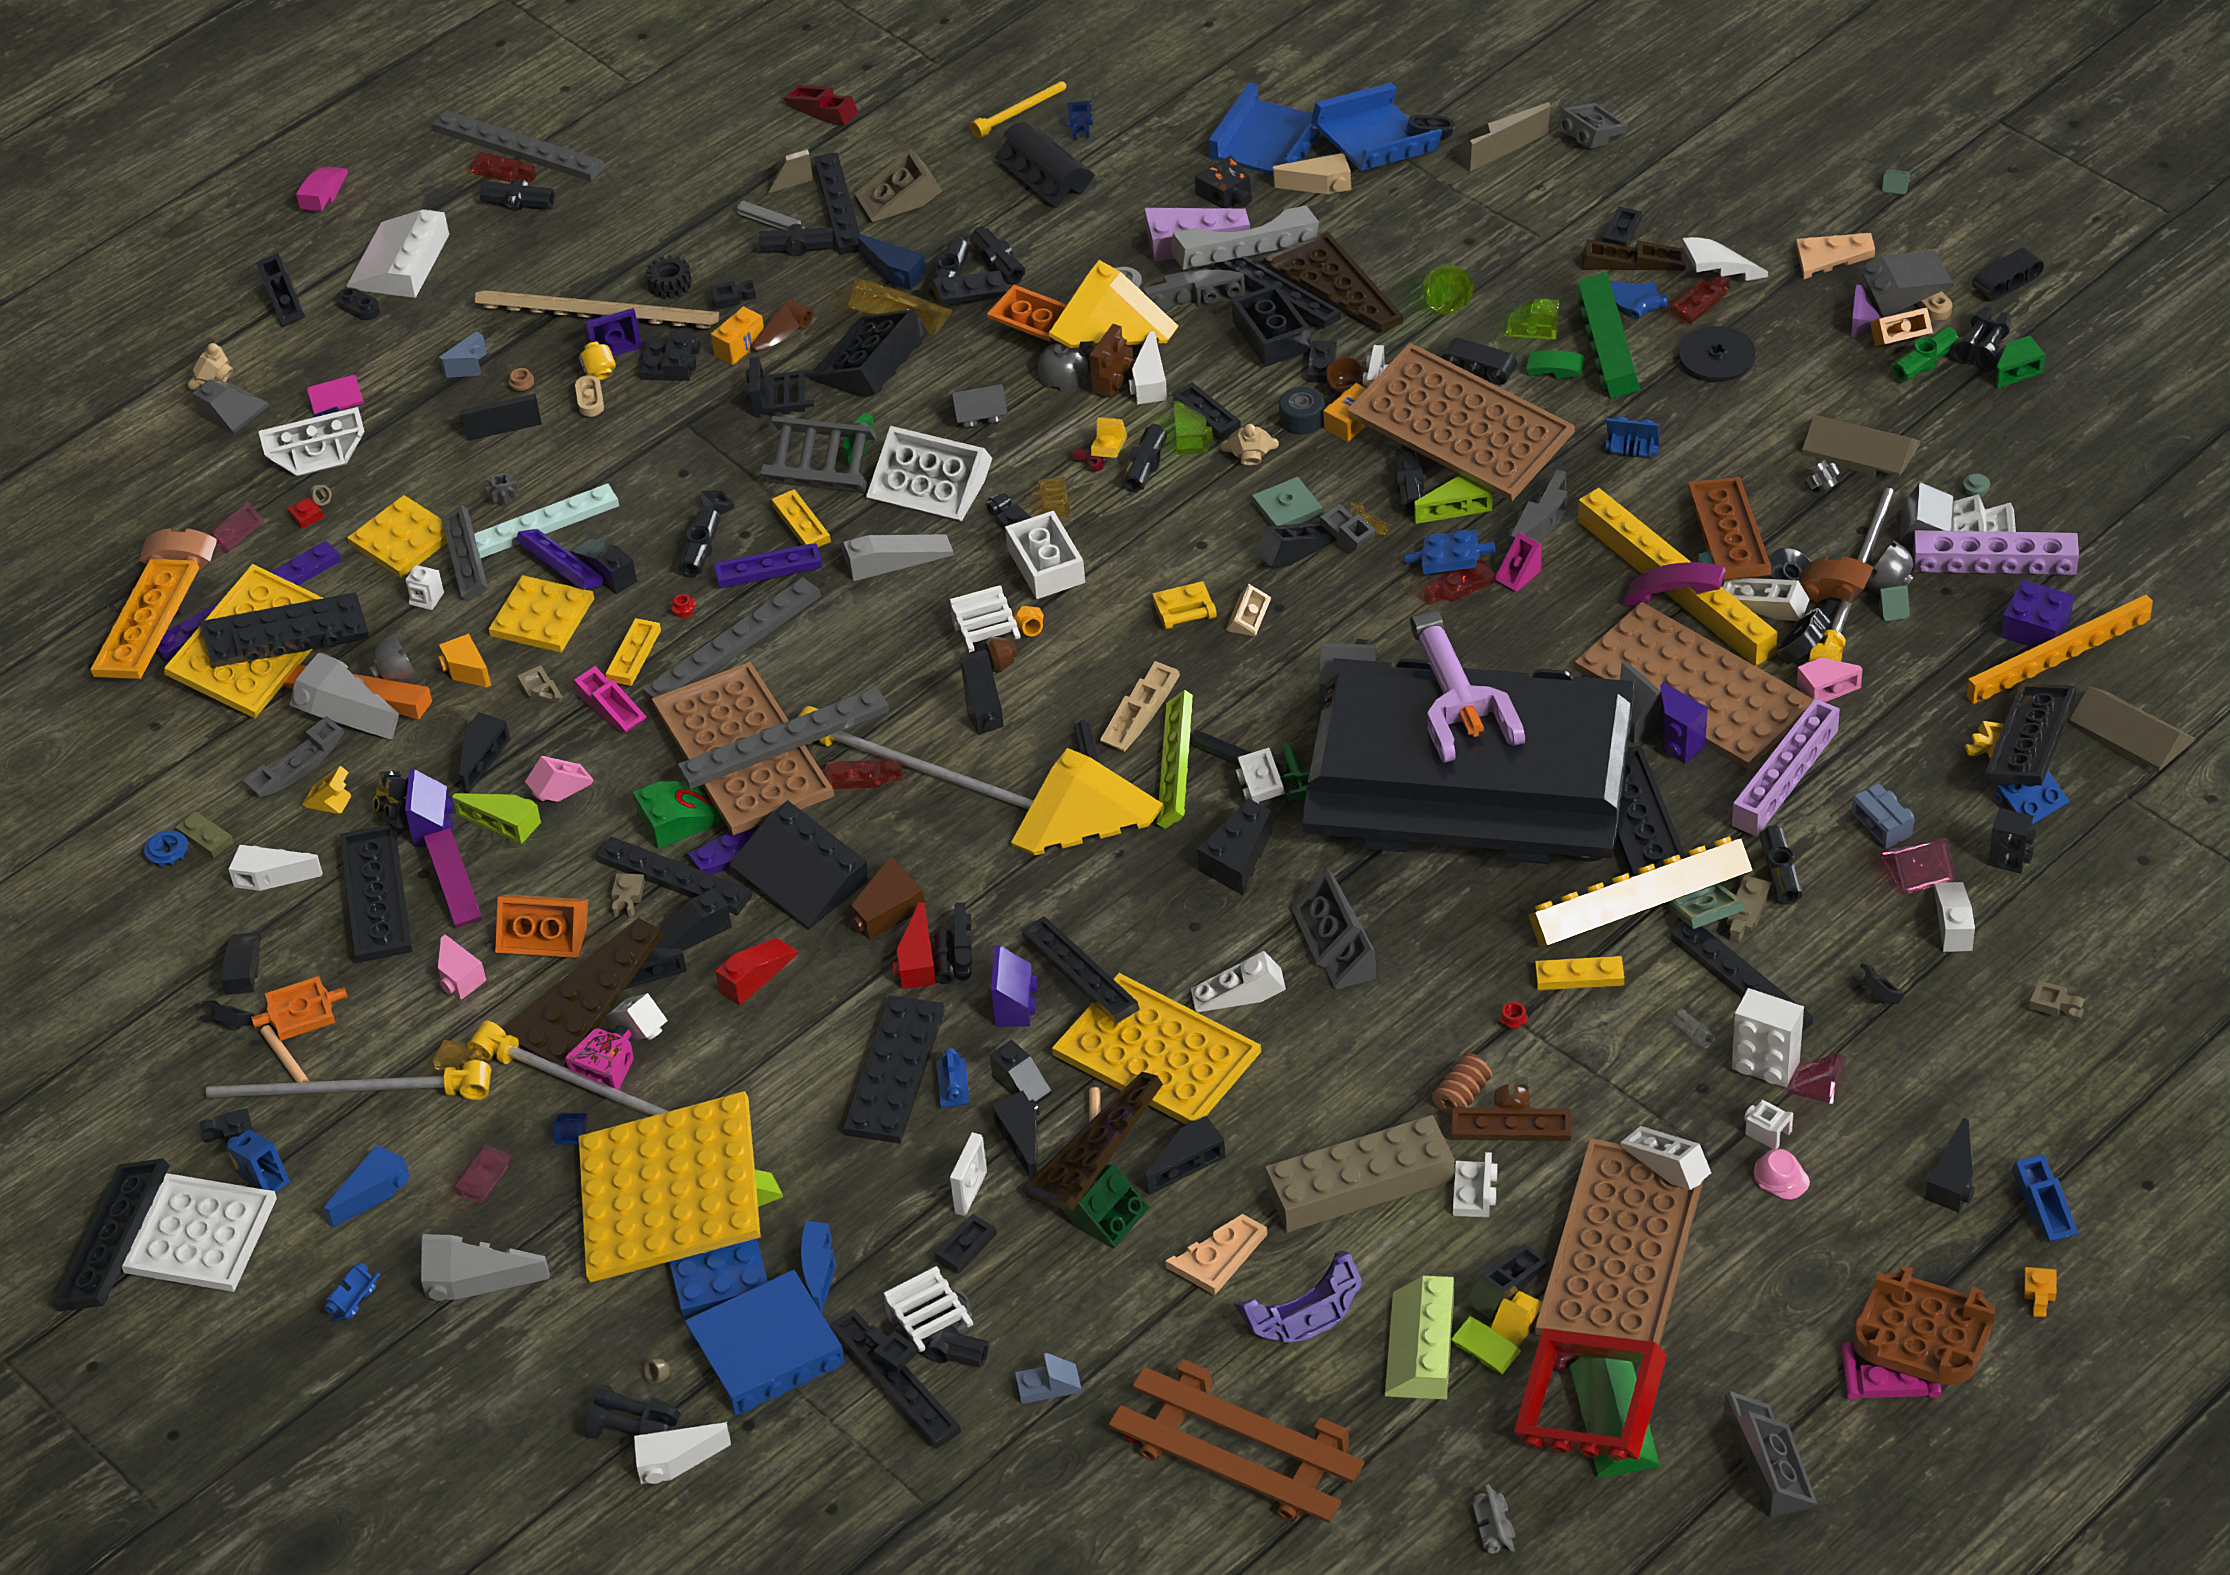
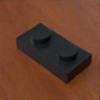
(1622, 226)
(1321, 356)
(965, 1243)

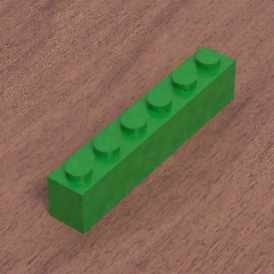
(1608, 335)

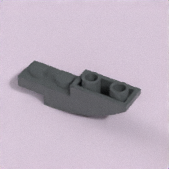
(1197, 286)
(1544, 515)

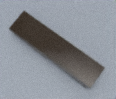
(1644, 256)

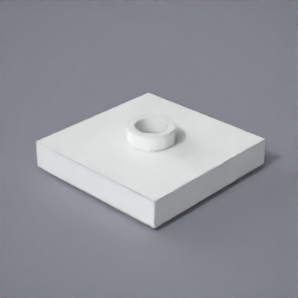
(968, 1174)

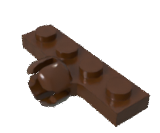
(1511, 1120)

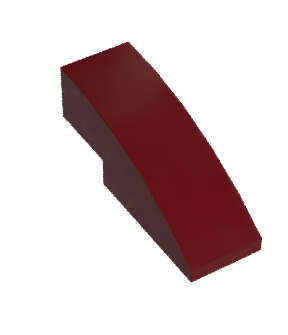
(822, 104)

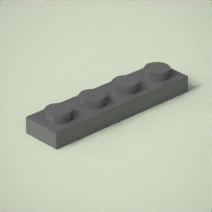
(464, 553)

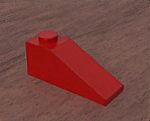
(915, 954)
(752, 968)

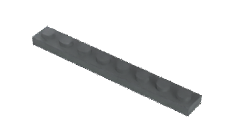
(518, 145)
(736, 638)
(783, 738)

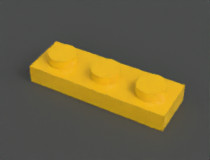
(800, 519)
(633, 651)
(1579, 973)

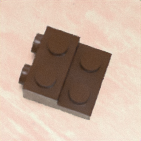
(1110, 362)

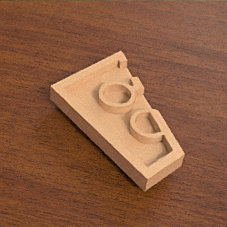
(1829, 251)
(1219, 1256)

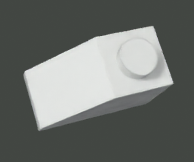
(639, 1016)

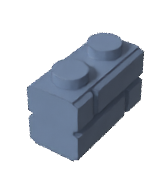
(1883, 815)

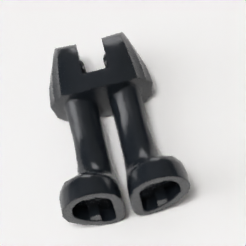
(1986, 353)
(656, 1416)

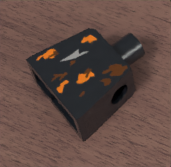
(1224, 184)

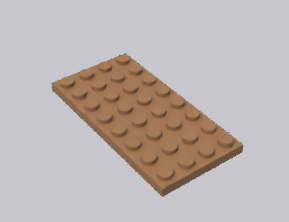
(1461, 421)
(1744, 704)
(728, 710)
(1618, 1249)

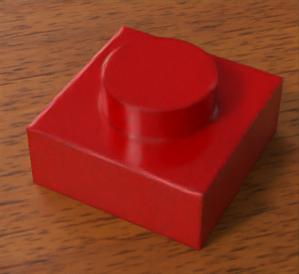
(305, 512)

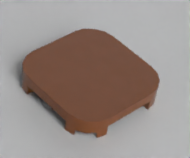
(1924, 1328)

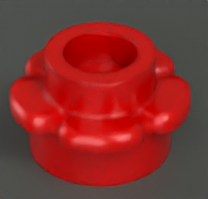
(682, 606)
(1513, 1015)

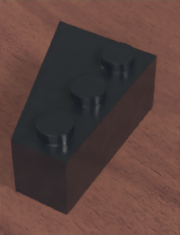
(1236, 845)

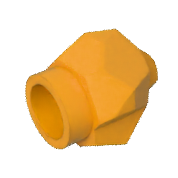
(1029, 620)

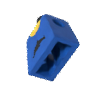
(251, 1153)

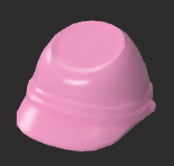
(1781, 1174)

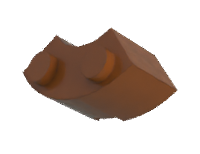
(1835, 578)

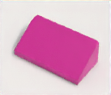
(339, 392)

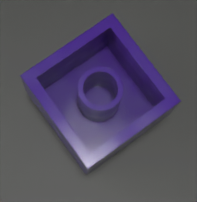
(2036, 614)

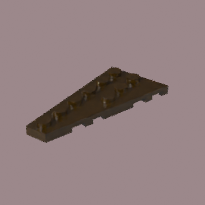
(1335, 277)
(583, 997)
(1080, 1161)

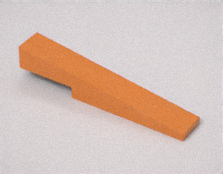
(404, 697)

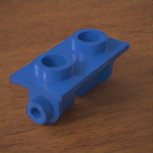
(952, 1079)
(343, 1301)

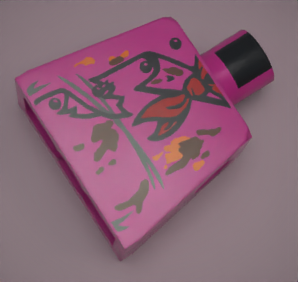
(603, 1056)

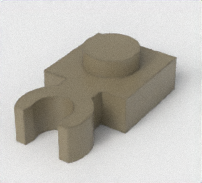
(626, 891)

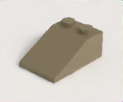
(898, 188)

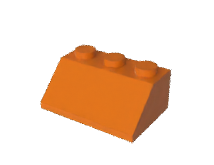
(1027, 312)
(540, 925)

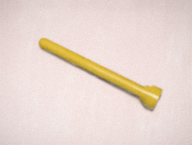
(981, 127)

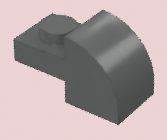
(1347, 529)

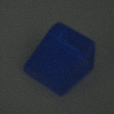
(569, 1127)

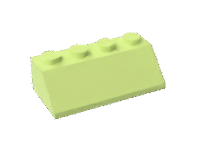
(1420, 1339)

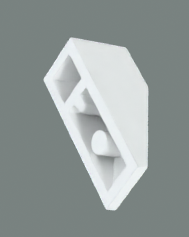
(1148, 374)
(1770, 597)
(1954, 916)
(1669, 1156)
(673, 1452)

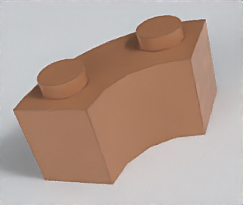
(179, 546)

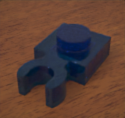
(1079, 117)

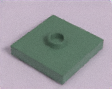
(1287, 503)
(1706, 905)

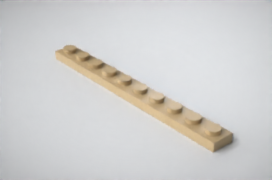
(586, 308)

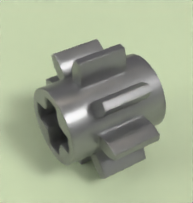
(1822, 476)
(502, 489)

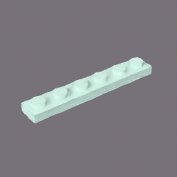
(547, 519)

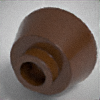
(1000, 653)

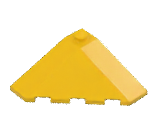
(1110, 299)
(1082, 801)

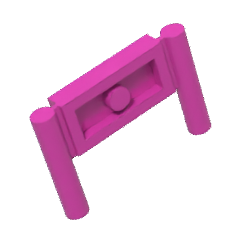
(1882, 1382)

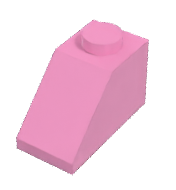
(1828, 679)
(557, 779)
(458, 969)

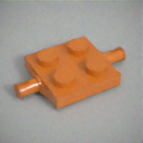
(299, 1008)

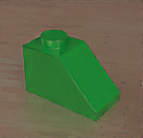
(2019, 361)

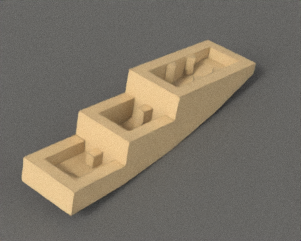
(1141, 706)

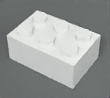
(1045, 554)
(1767, 1037)

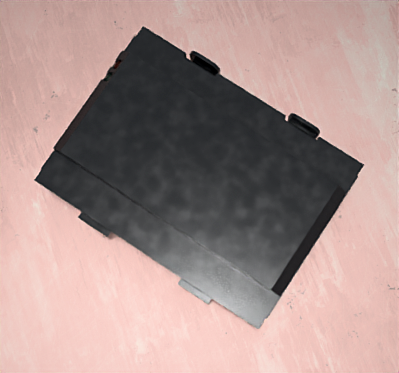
(1551, 795)

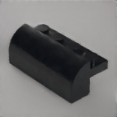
(1042, 163)

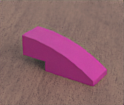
(320, 188)
(608, 700)

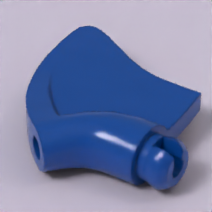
(1637, 298)

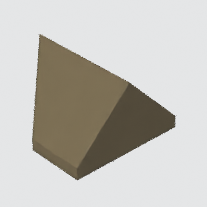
(793, 171)

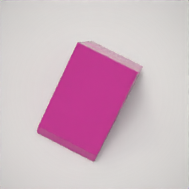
(1520, 563)

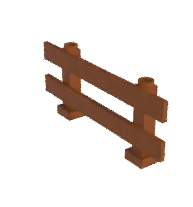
(1193, 1397)

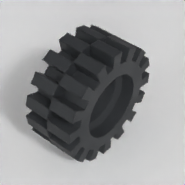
(674, 268)

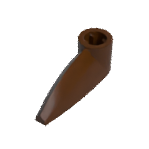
(784, 323)

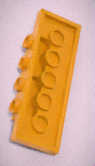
(145, 619)

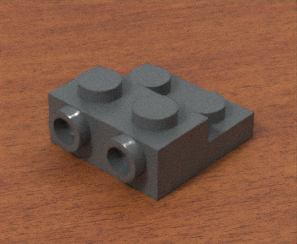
(1590, 124)

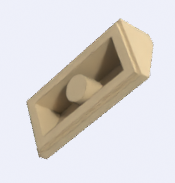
(1248, 611)

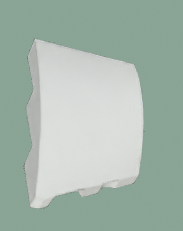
(1714, 256)
(1972, 516)

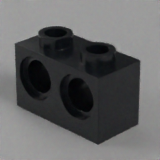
(2011, 841)

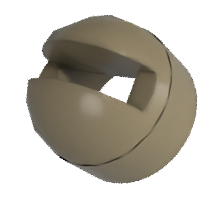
(323, 491)
(656, 1370)

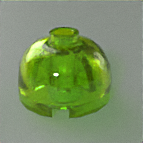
(1447, 288)

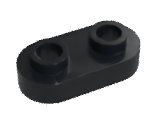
(1424, 123)
(358, 304)

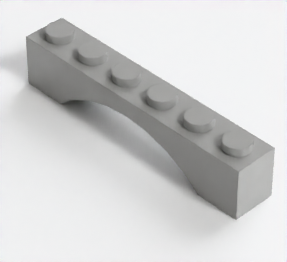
(1203, 247)

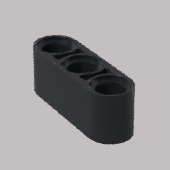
(2008, 274)
(1481, 360)

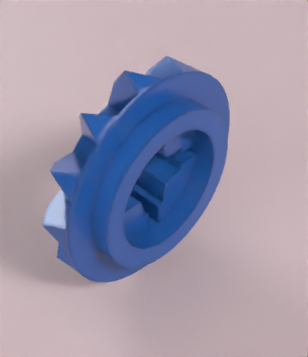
(155, 847)

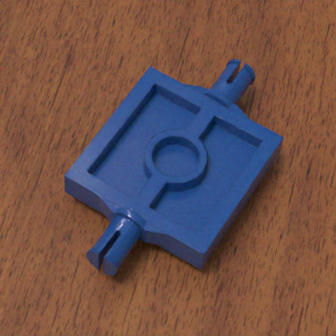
(1450, 551)

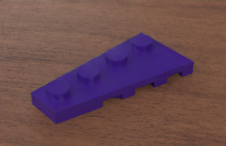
(719, 853)

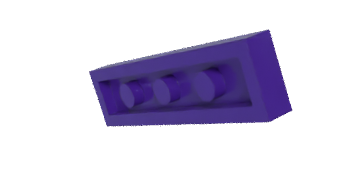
(559, 559)
(768, 565)

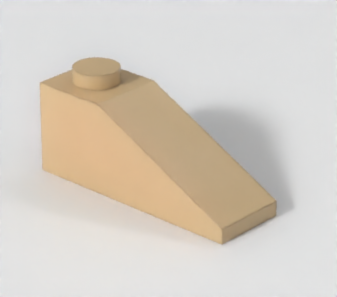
(1315, 175)

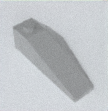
(887, 553)
(334, 692)
(464, 1270)

